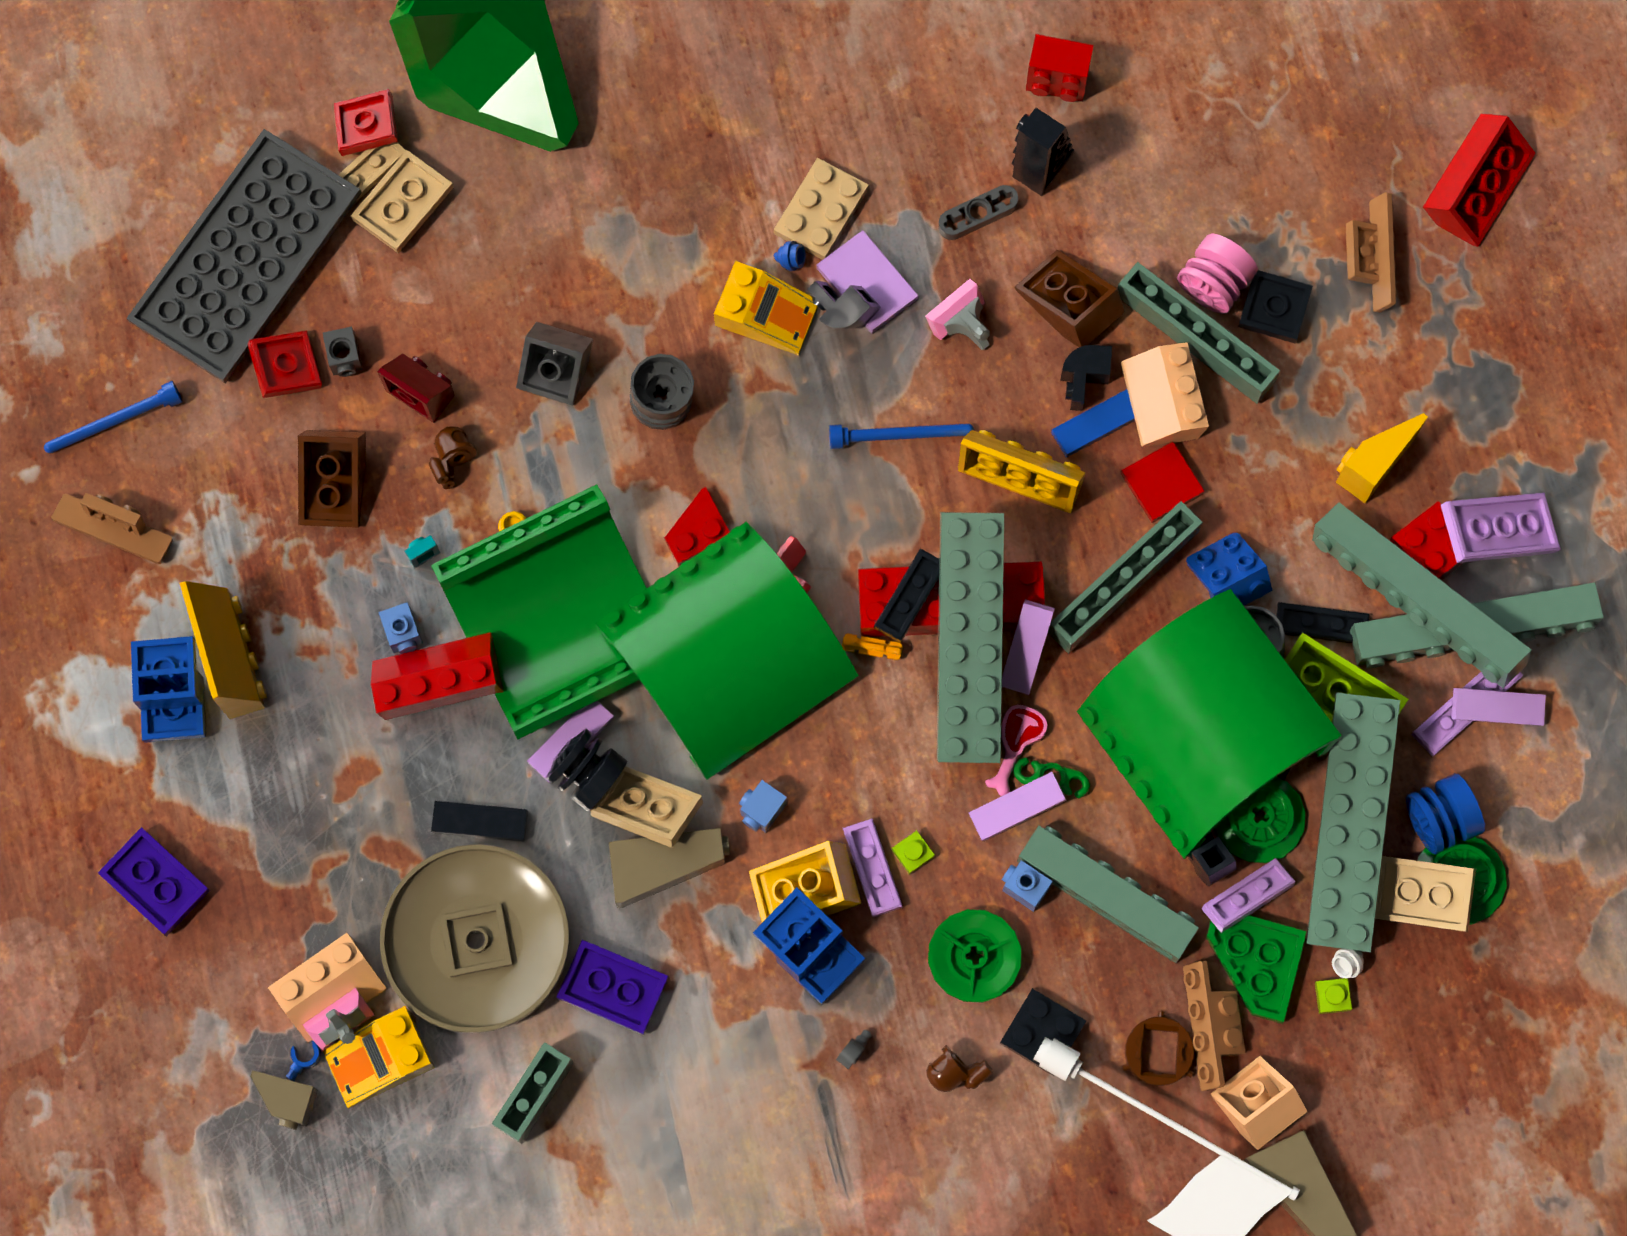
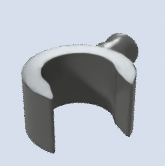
(854, 1049)

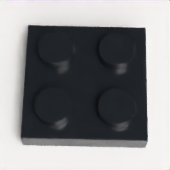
(1275, 306)
(1039, 1019)

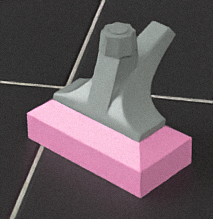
(960, 315)
(339, 1020)

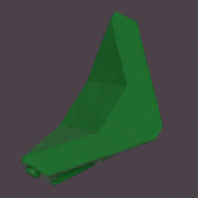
(488, 66)

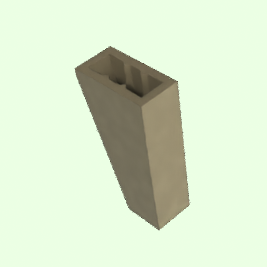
(648, 867)
(1297, 1165)

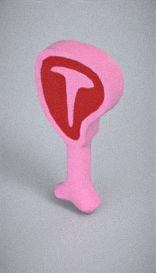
(1019, 729)

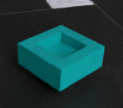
(421, 550)

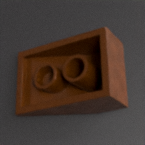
(1071, 298)
(330, 478)

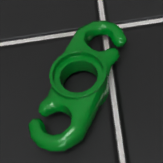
(1065, 773)

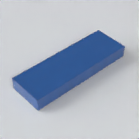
(1094, 424)

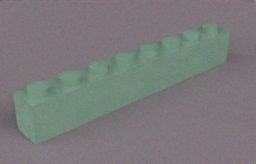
(1421, 595)
(1521, 615)

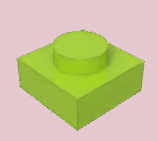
(913, 852)
(1333, 996)

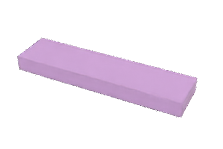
(1441, 728)

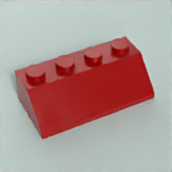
(1479, 178)
(435, 676)

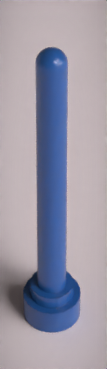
(166, 396)
(841, 436)

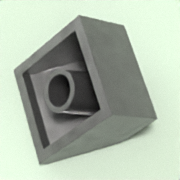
(553, 363)

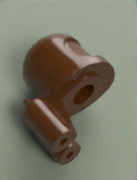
(452, 451)
(950, 1071)

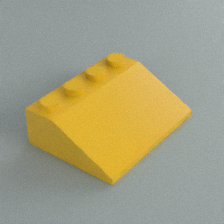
(1020, 470)
(224, 648)

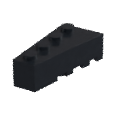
(1040, 150)

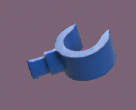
(298, 1066)

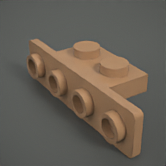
(1372, 252)
(113, 525)
(1214, 1025)

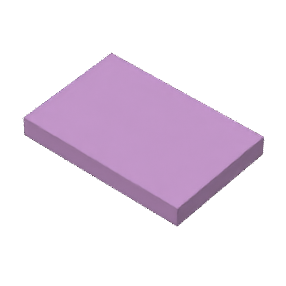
(864, 265)

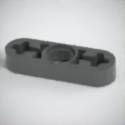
(993, 195)

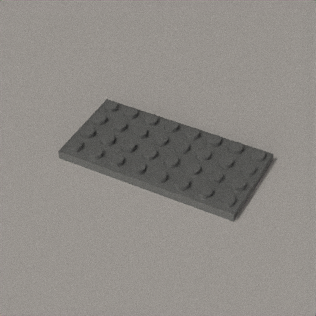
(244, 255)

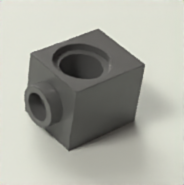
(339, 340)

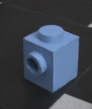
(400, 628)
(762, 806)
(1026, 885)

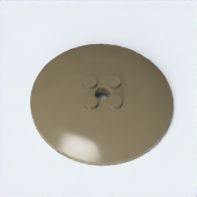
(429, 931)

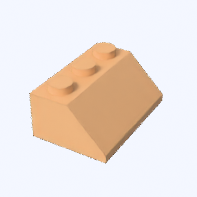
(1165, 395)
(324, 981)

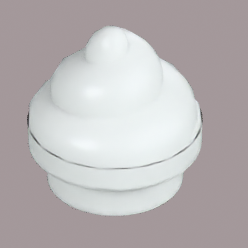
(1348, 963)

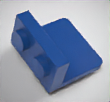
(1231, 566)

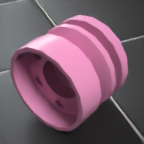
(1217, 273)

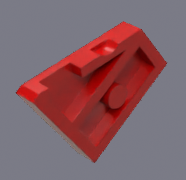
(696, 528)

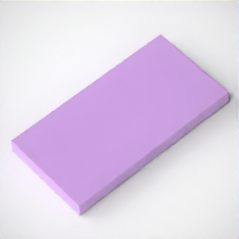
(1500, 527)

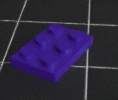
(153, 881)
(612, 987)

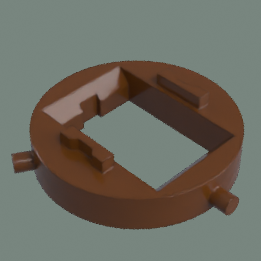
(1184, 1051)

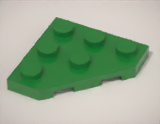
(1260, 962)

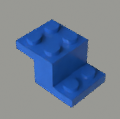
(168, 689)
(809, 946)

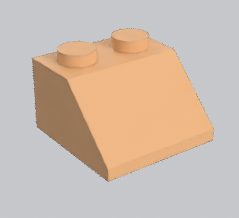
(1259, 1102)

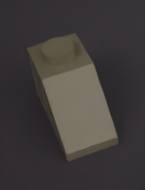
(286, 1099)

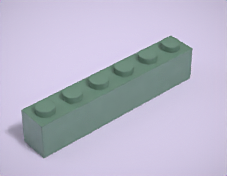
(1205, 336)
(1124, 577)
(1109, 894)

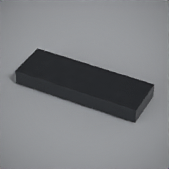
(909, 596)
(1318, 622)
(479, 821)

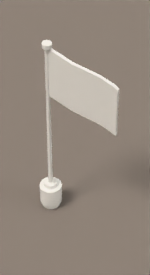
(1220, 1198)

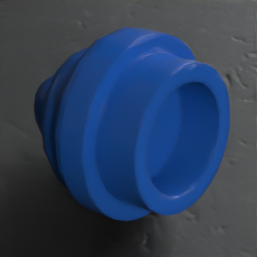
(791, 255)

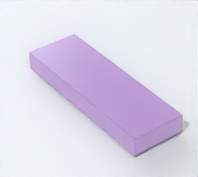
(1027, 646)
(1498, 707)
(593, 717)
(1017, 806)
(872, 868)
(1248, 895)

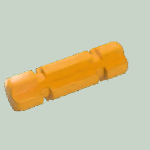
(872, 646)

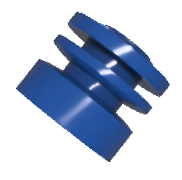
(1445, 814)

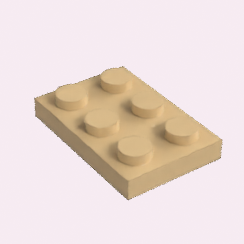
(402, 201)
(821, 208)
(648, 807)
(1425, 893)

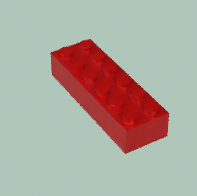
(876, 586)

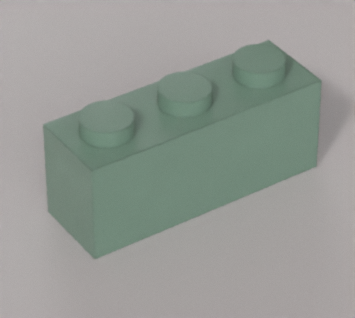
(533, 1093)

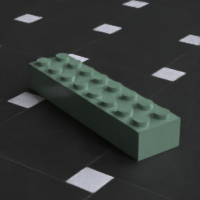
(970, 637)
(1353, 823)

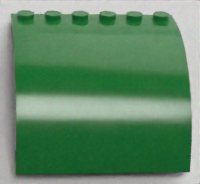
(540, 599)
(729, 648)
(1204, 718)

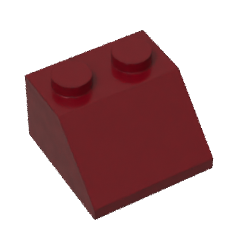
(416, 386)

